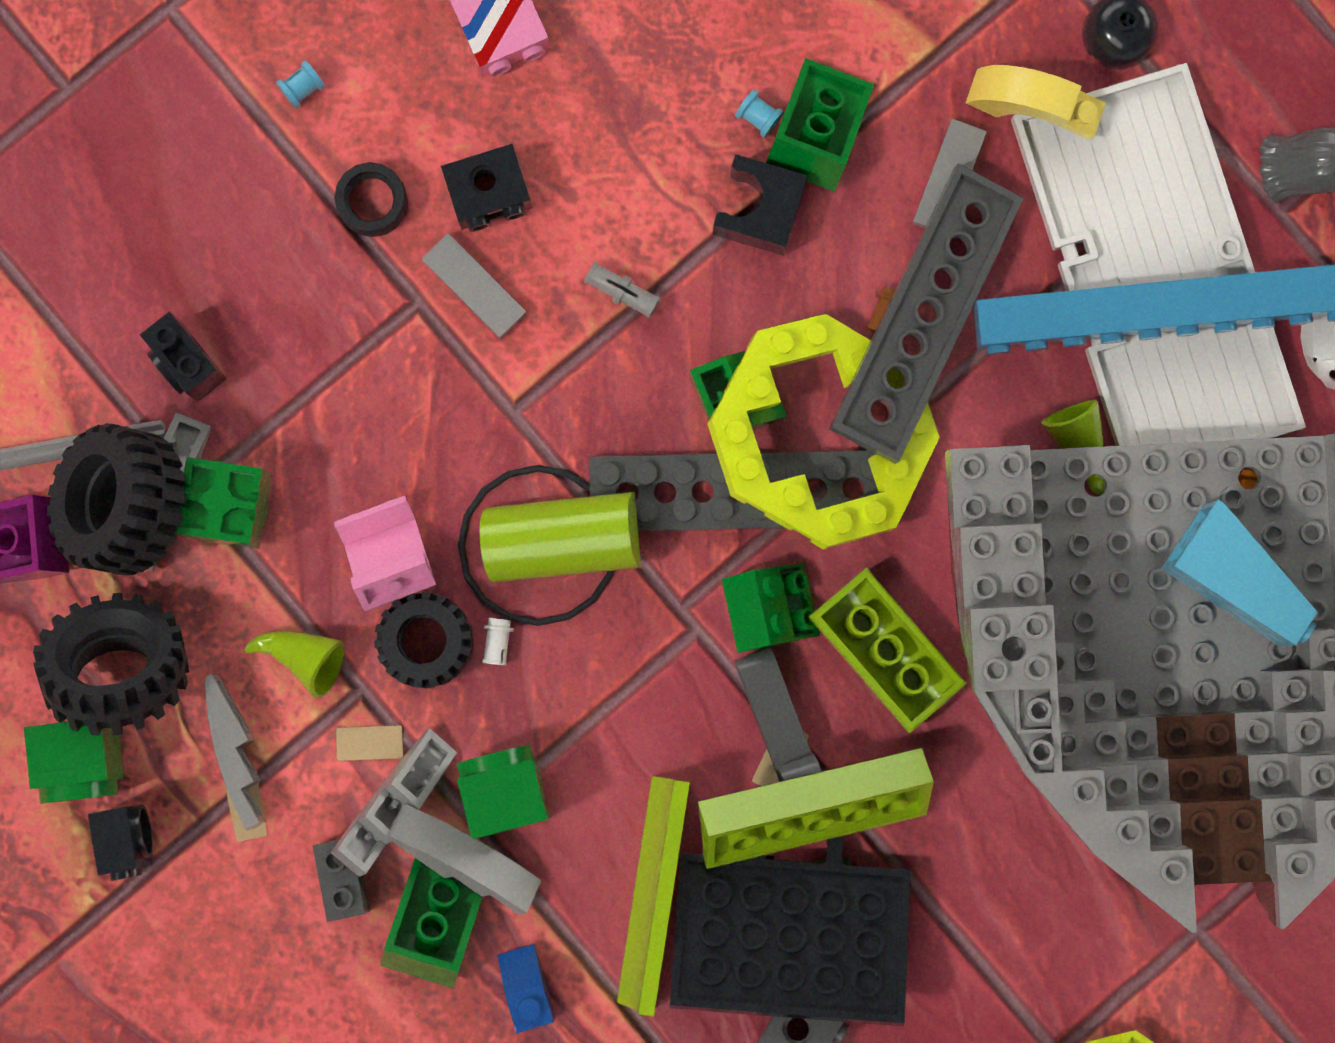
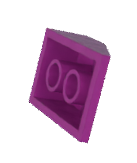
(26, 541)

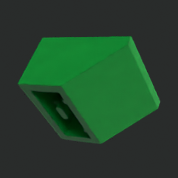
(712, 379)
(770, 607)

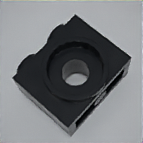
(477, 207)
(181, 358)
(121, 841)

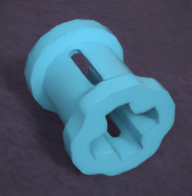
(300, 84)
(759, 113)

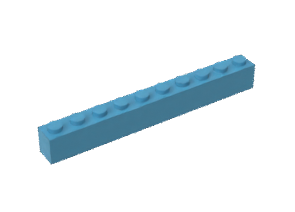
(1154, 309)

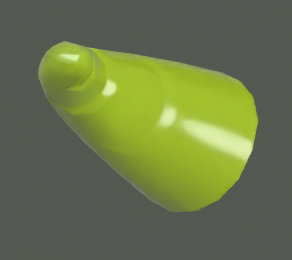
(1078, 428)
(309, 657)

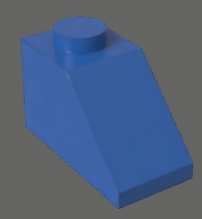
(525, 989)

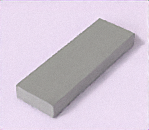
(959, 146)
(474, 286)

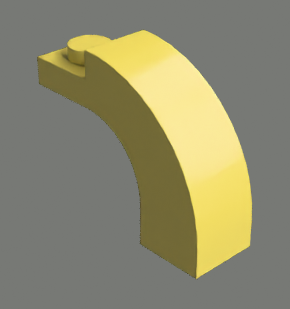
(1037, 94)

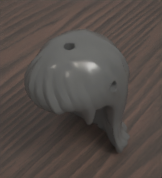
(1298, 164)

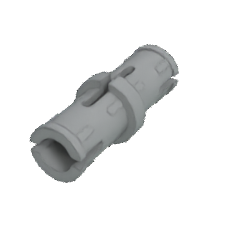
(601, 278)

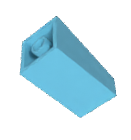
(1239, 576)

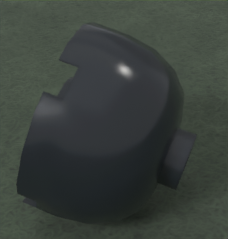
(1120, 32)

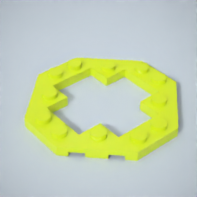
(790, 499)

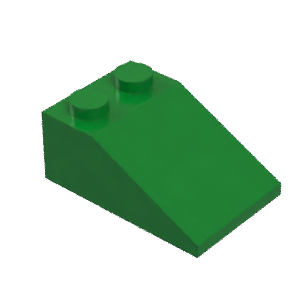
(820, 124)
(431, 926)

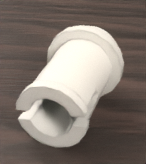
(497, 641)

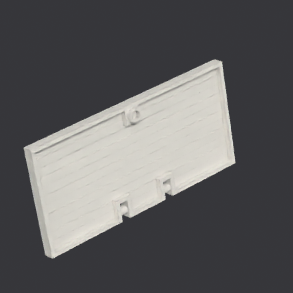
(1154, 211)

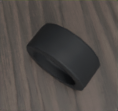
(356, 175)

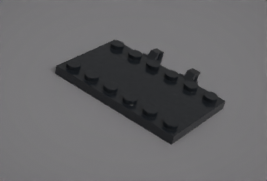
(792, 939)

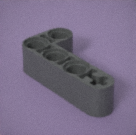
(776, 715)

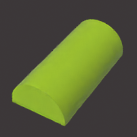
(560, 537)
(887, 650)

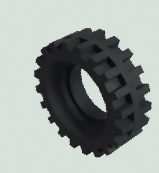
(104, 629)

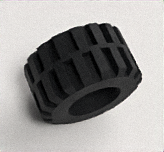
(391, 632)

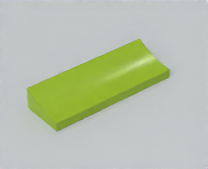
(815, 807)
(653, 894)

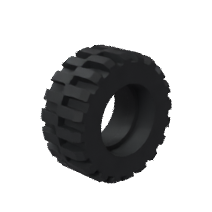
(116, 500)

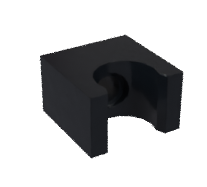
(773, 220)

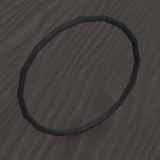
(464, 562)

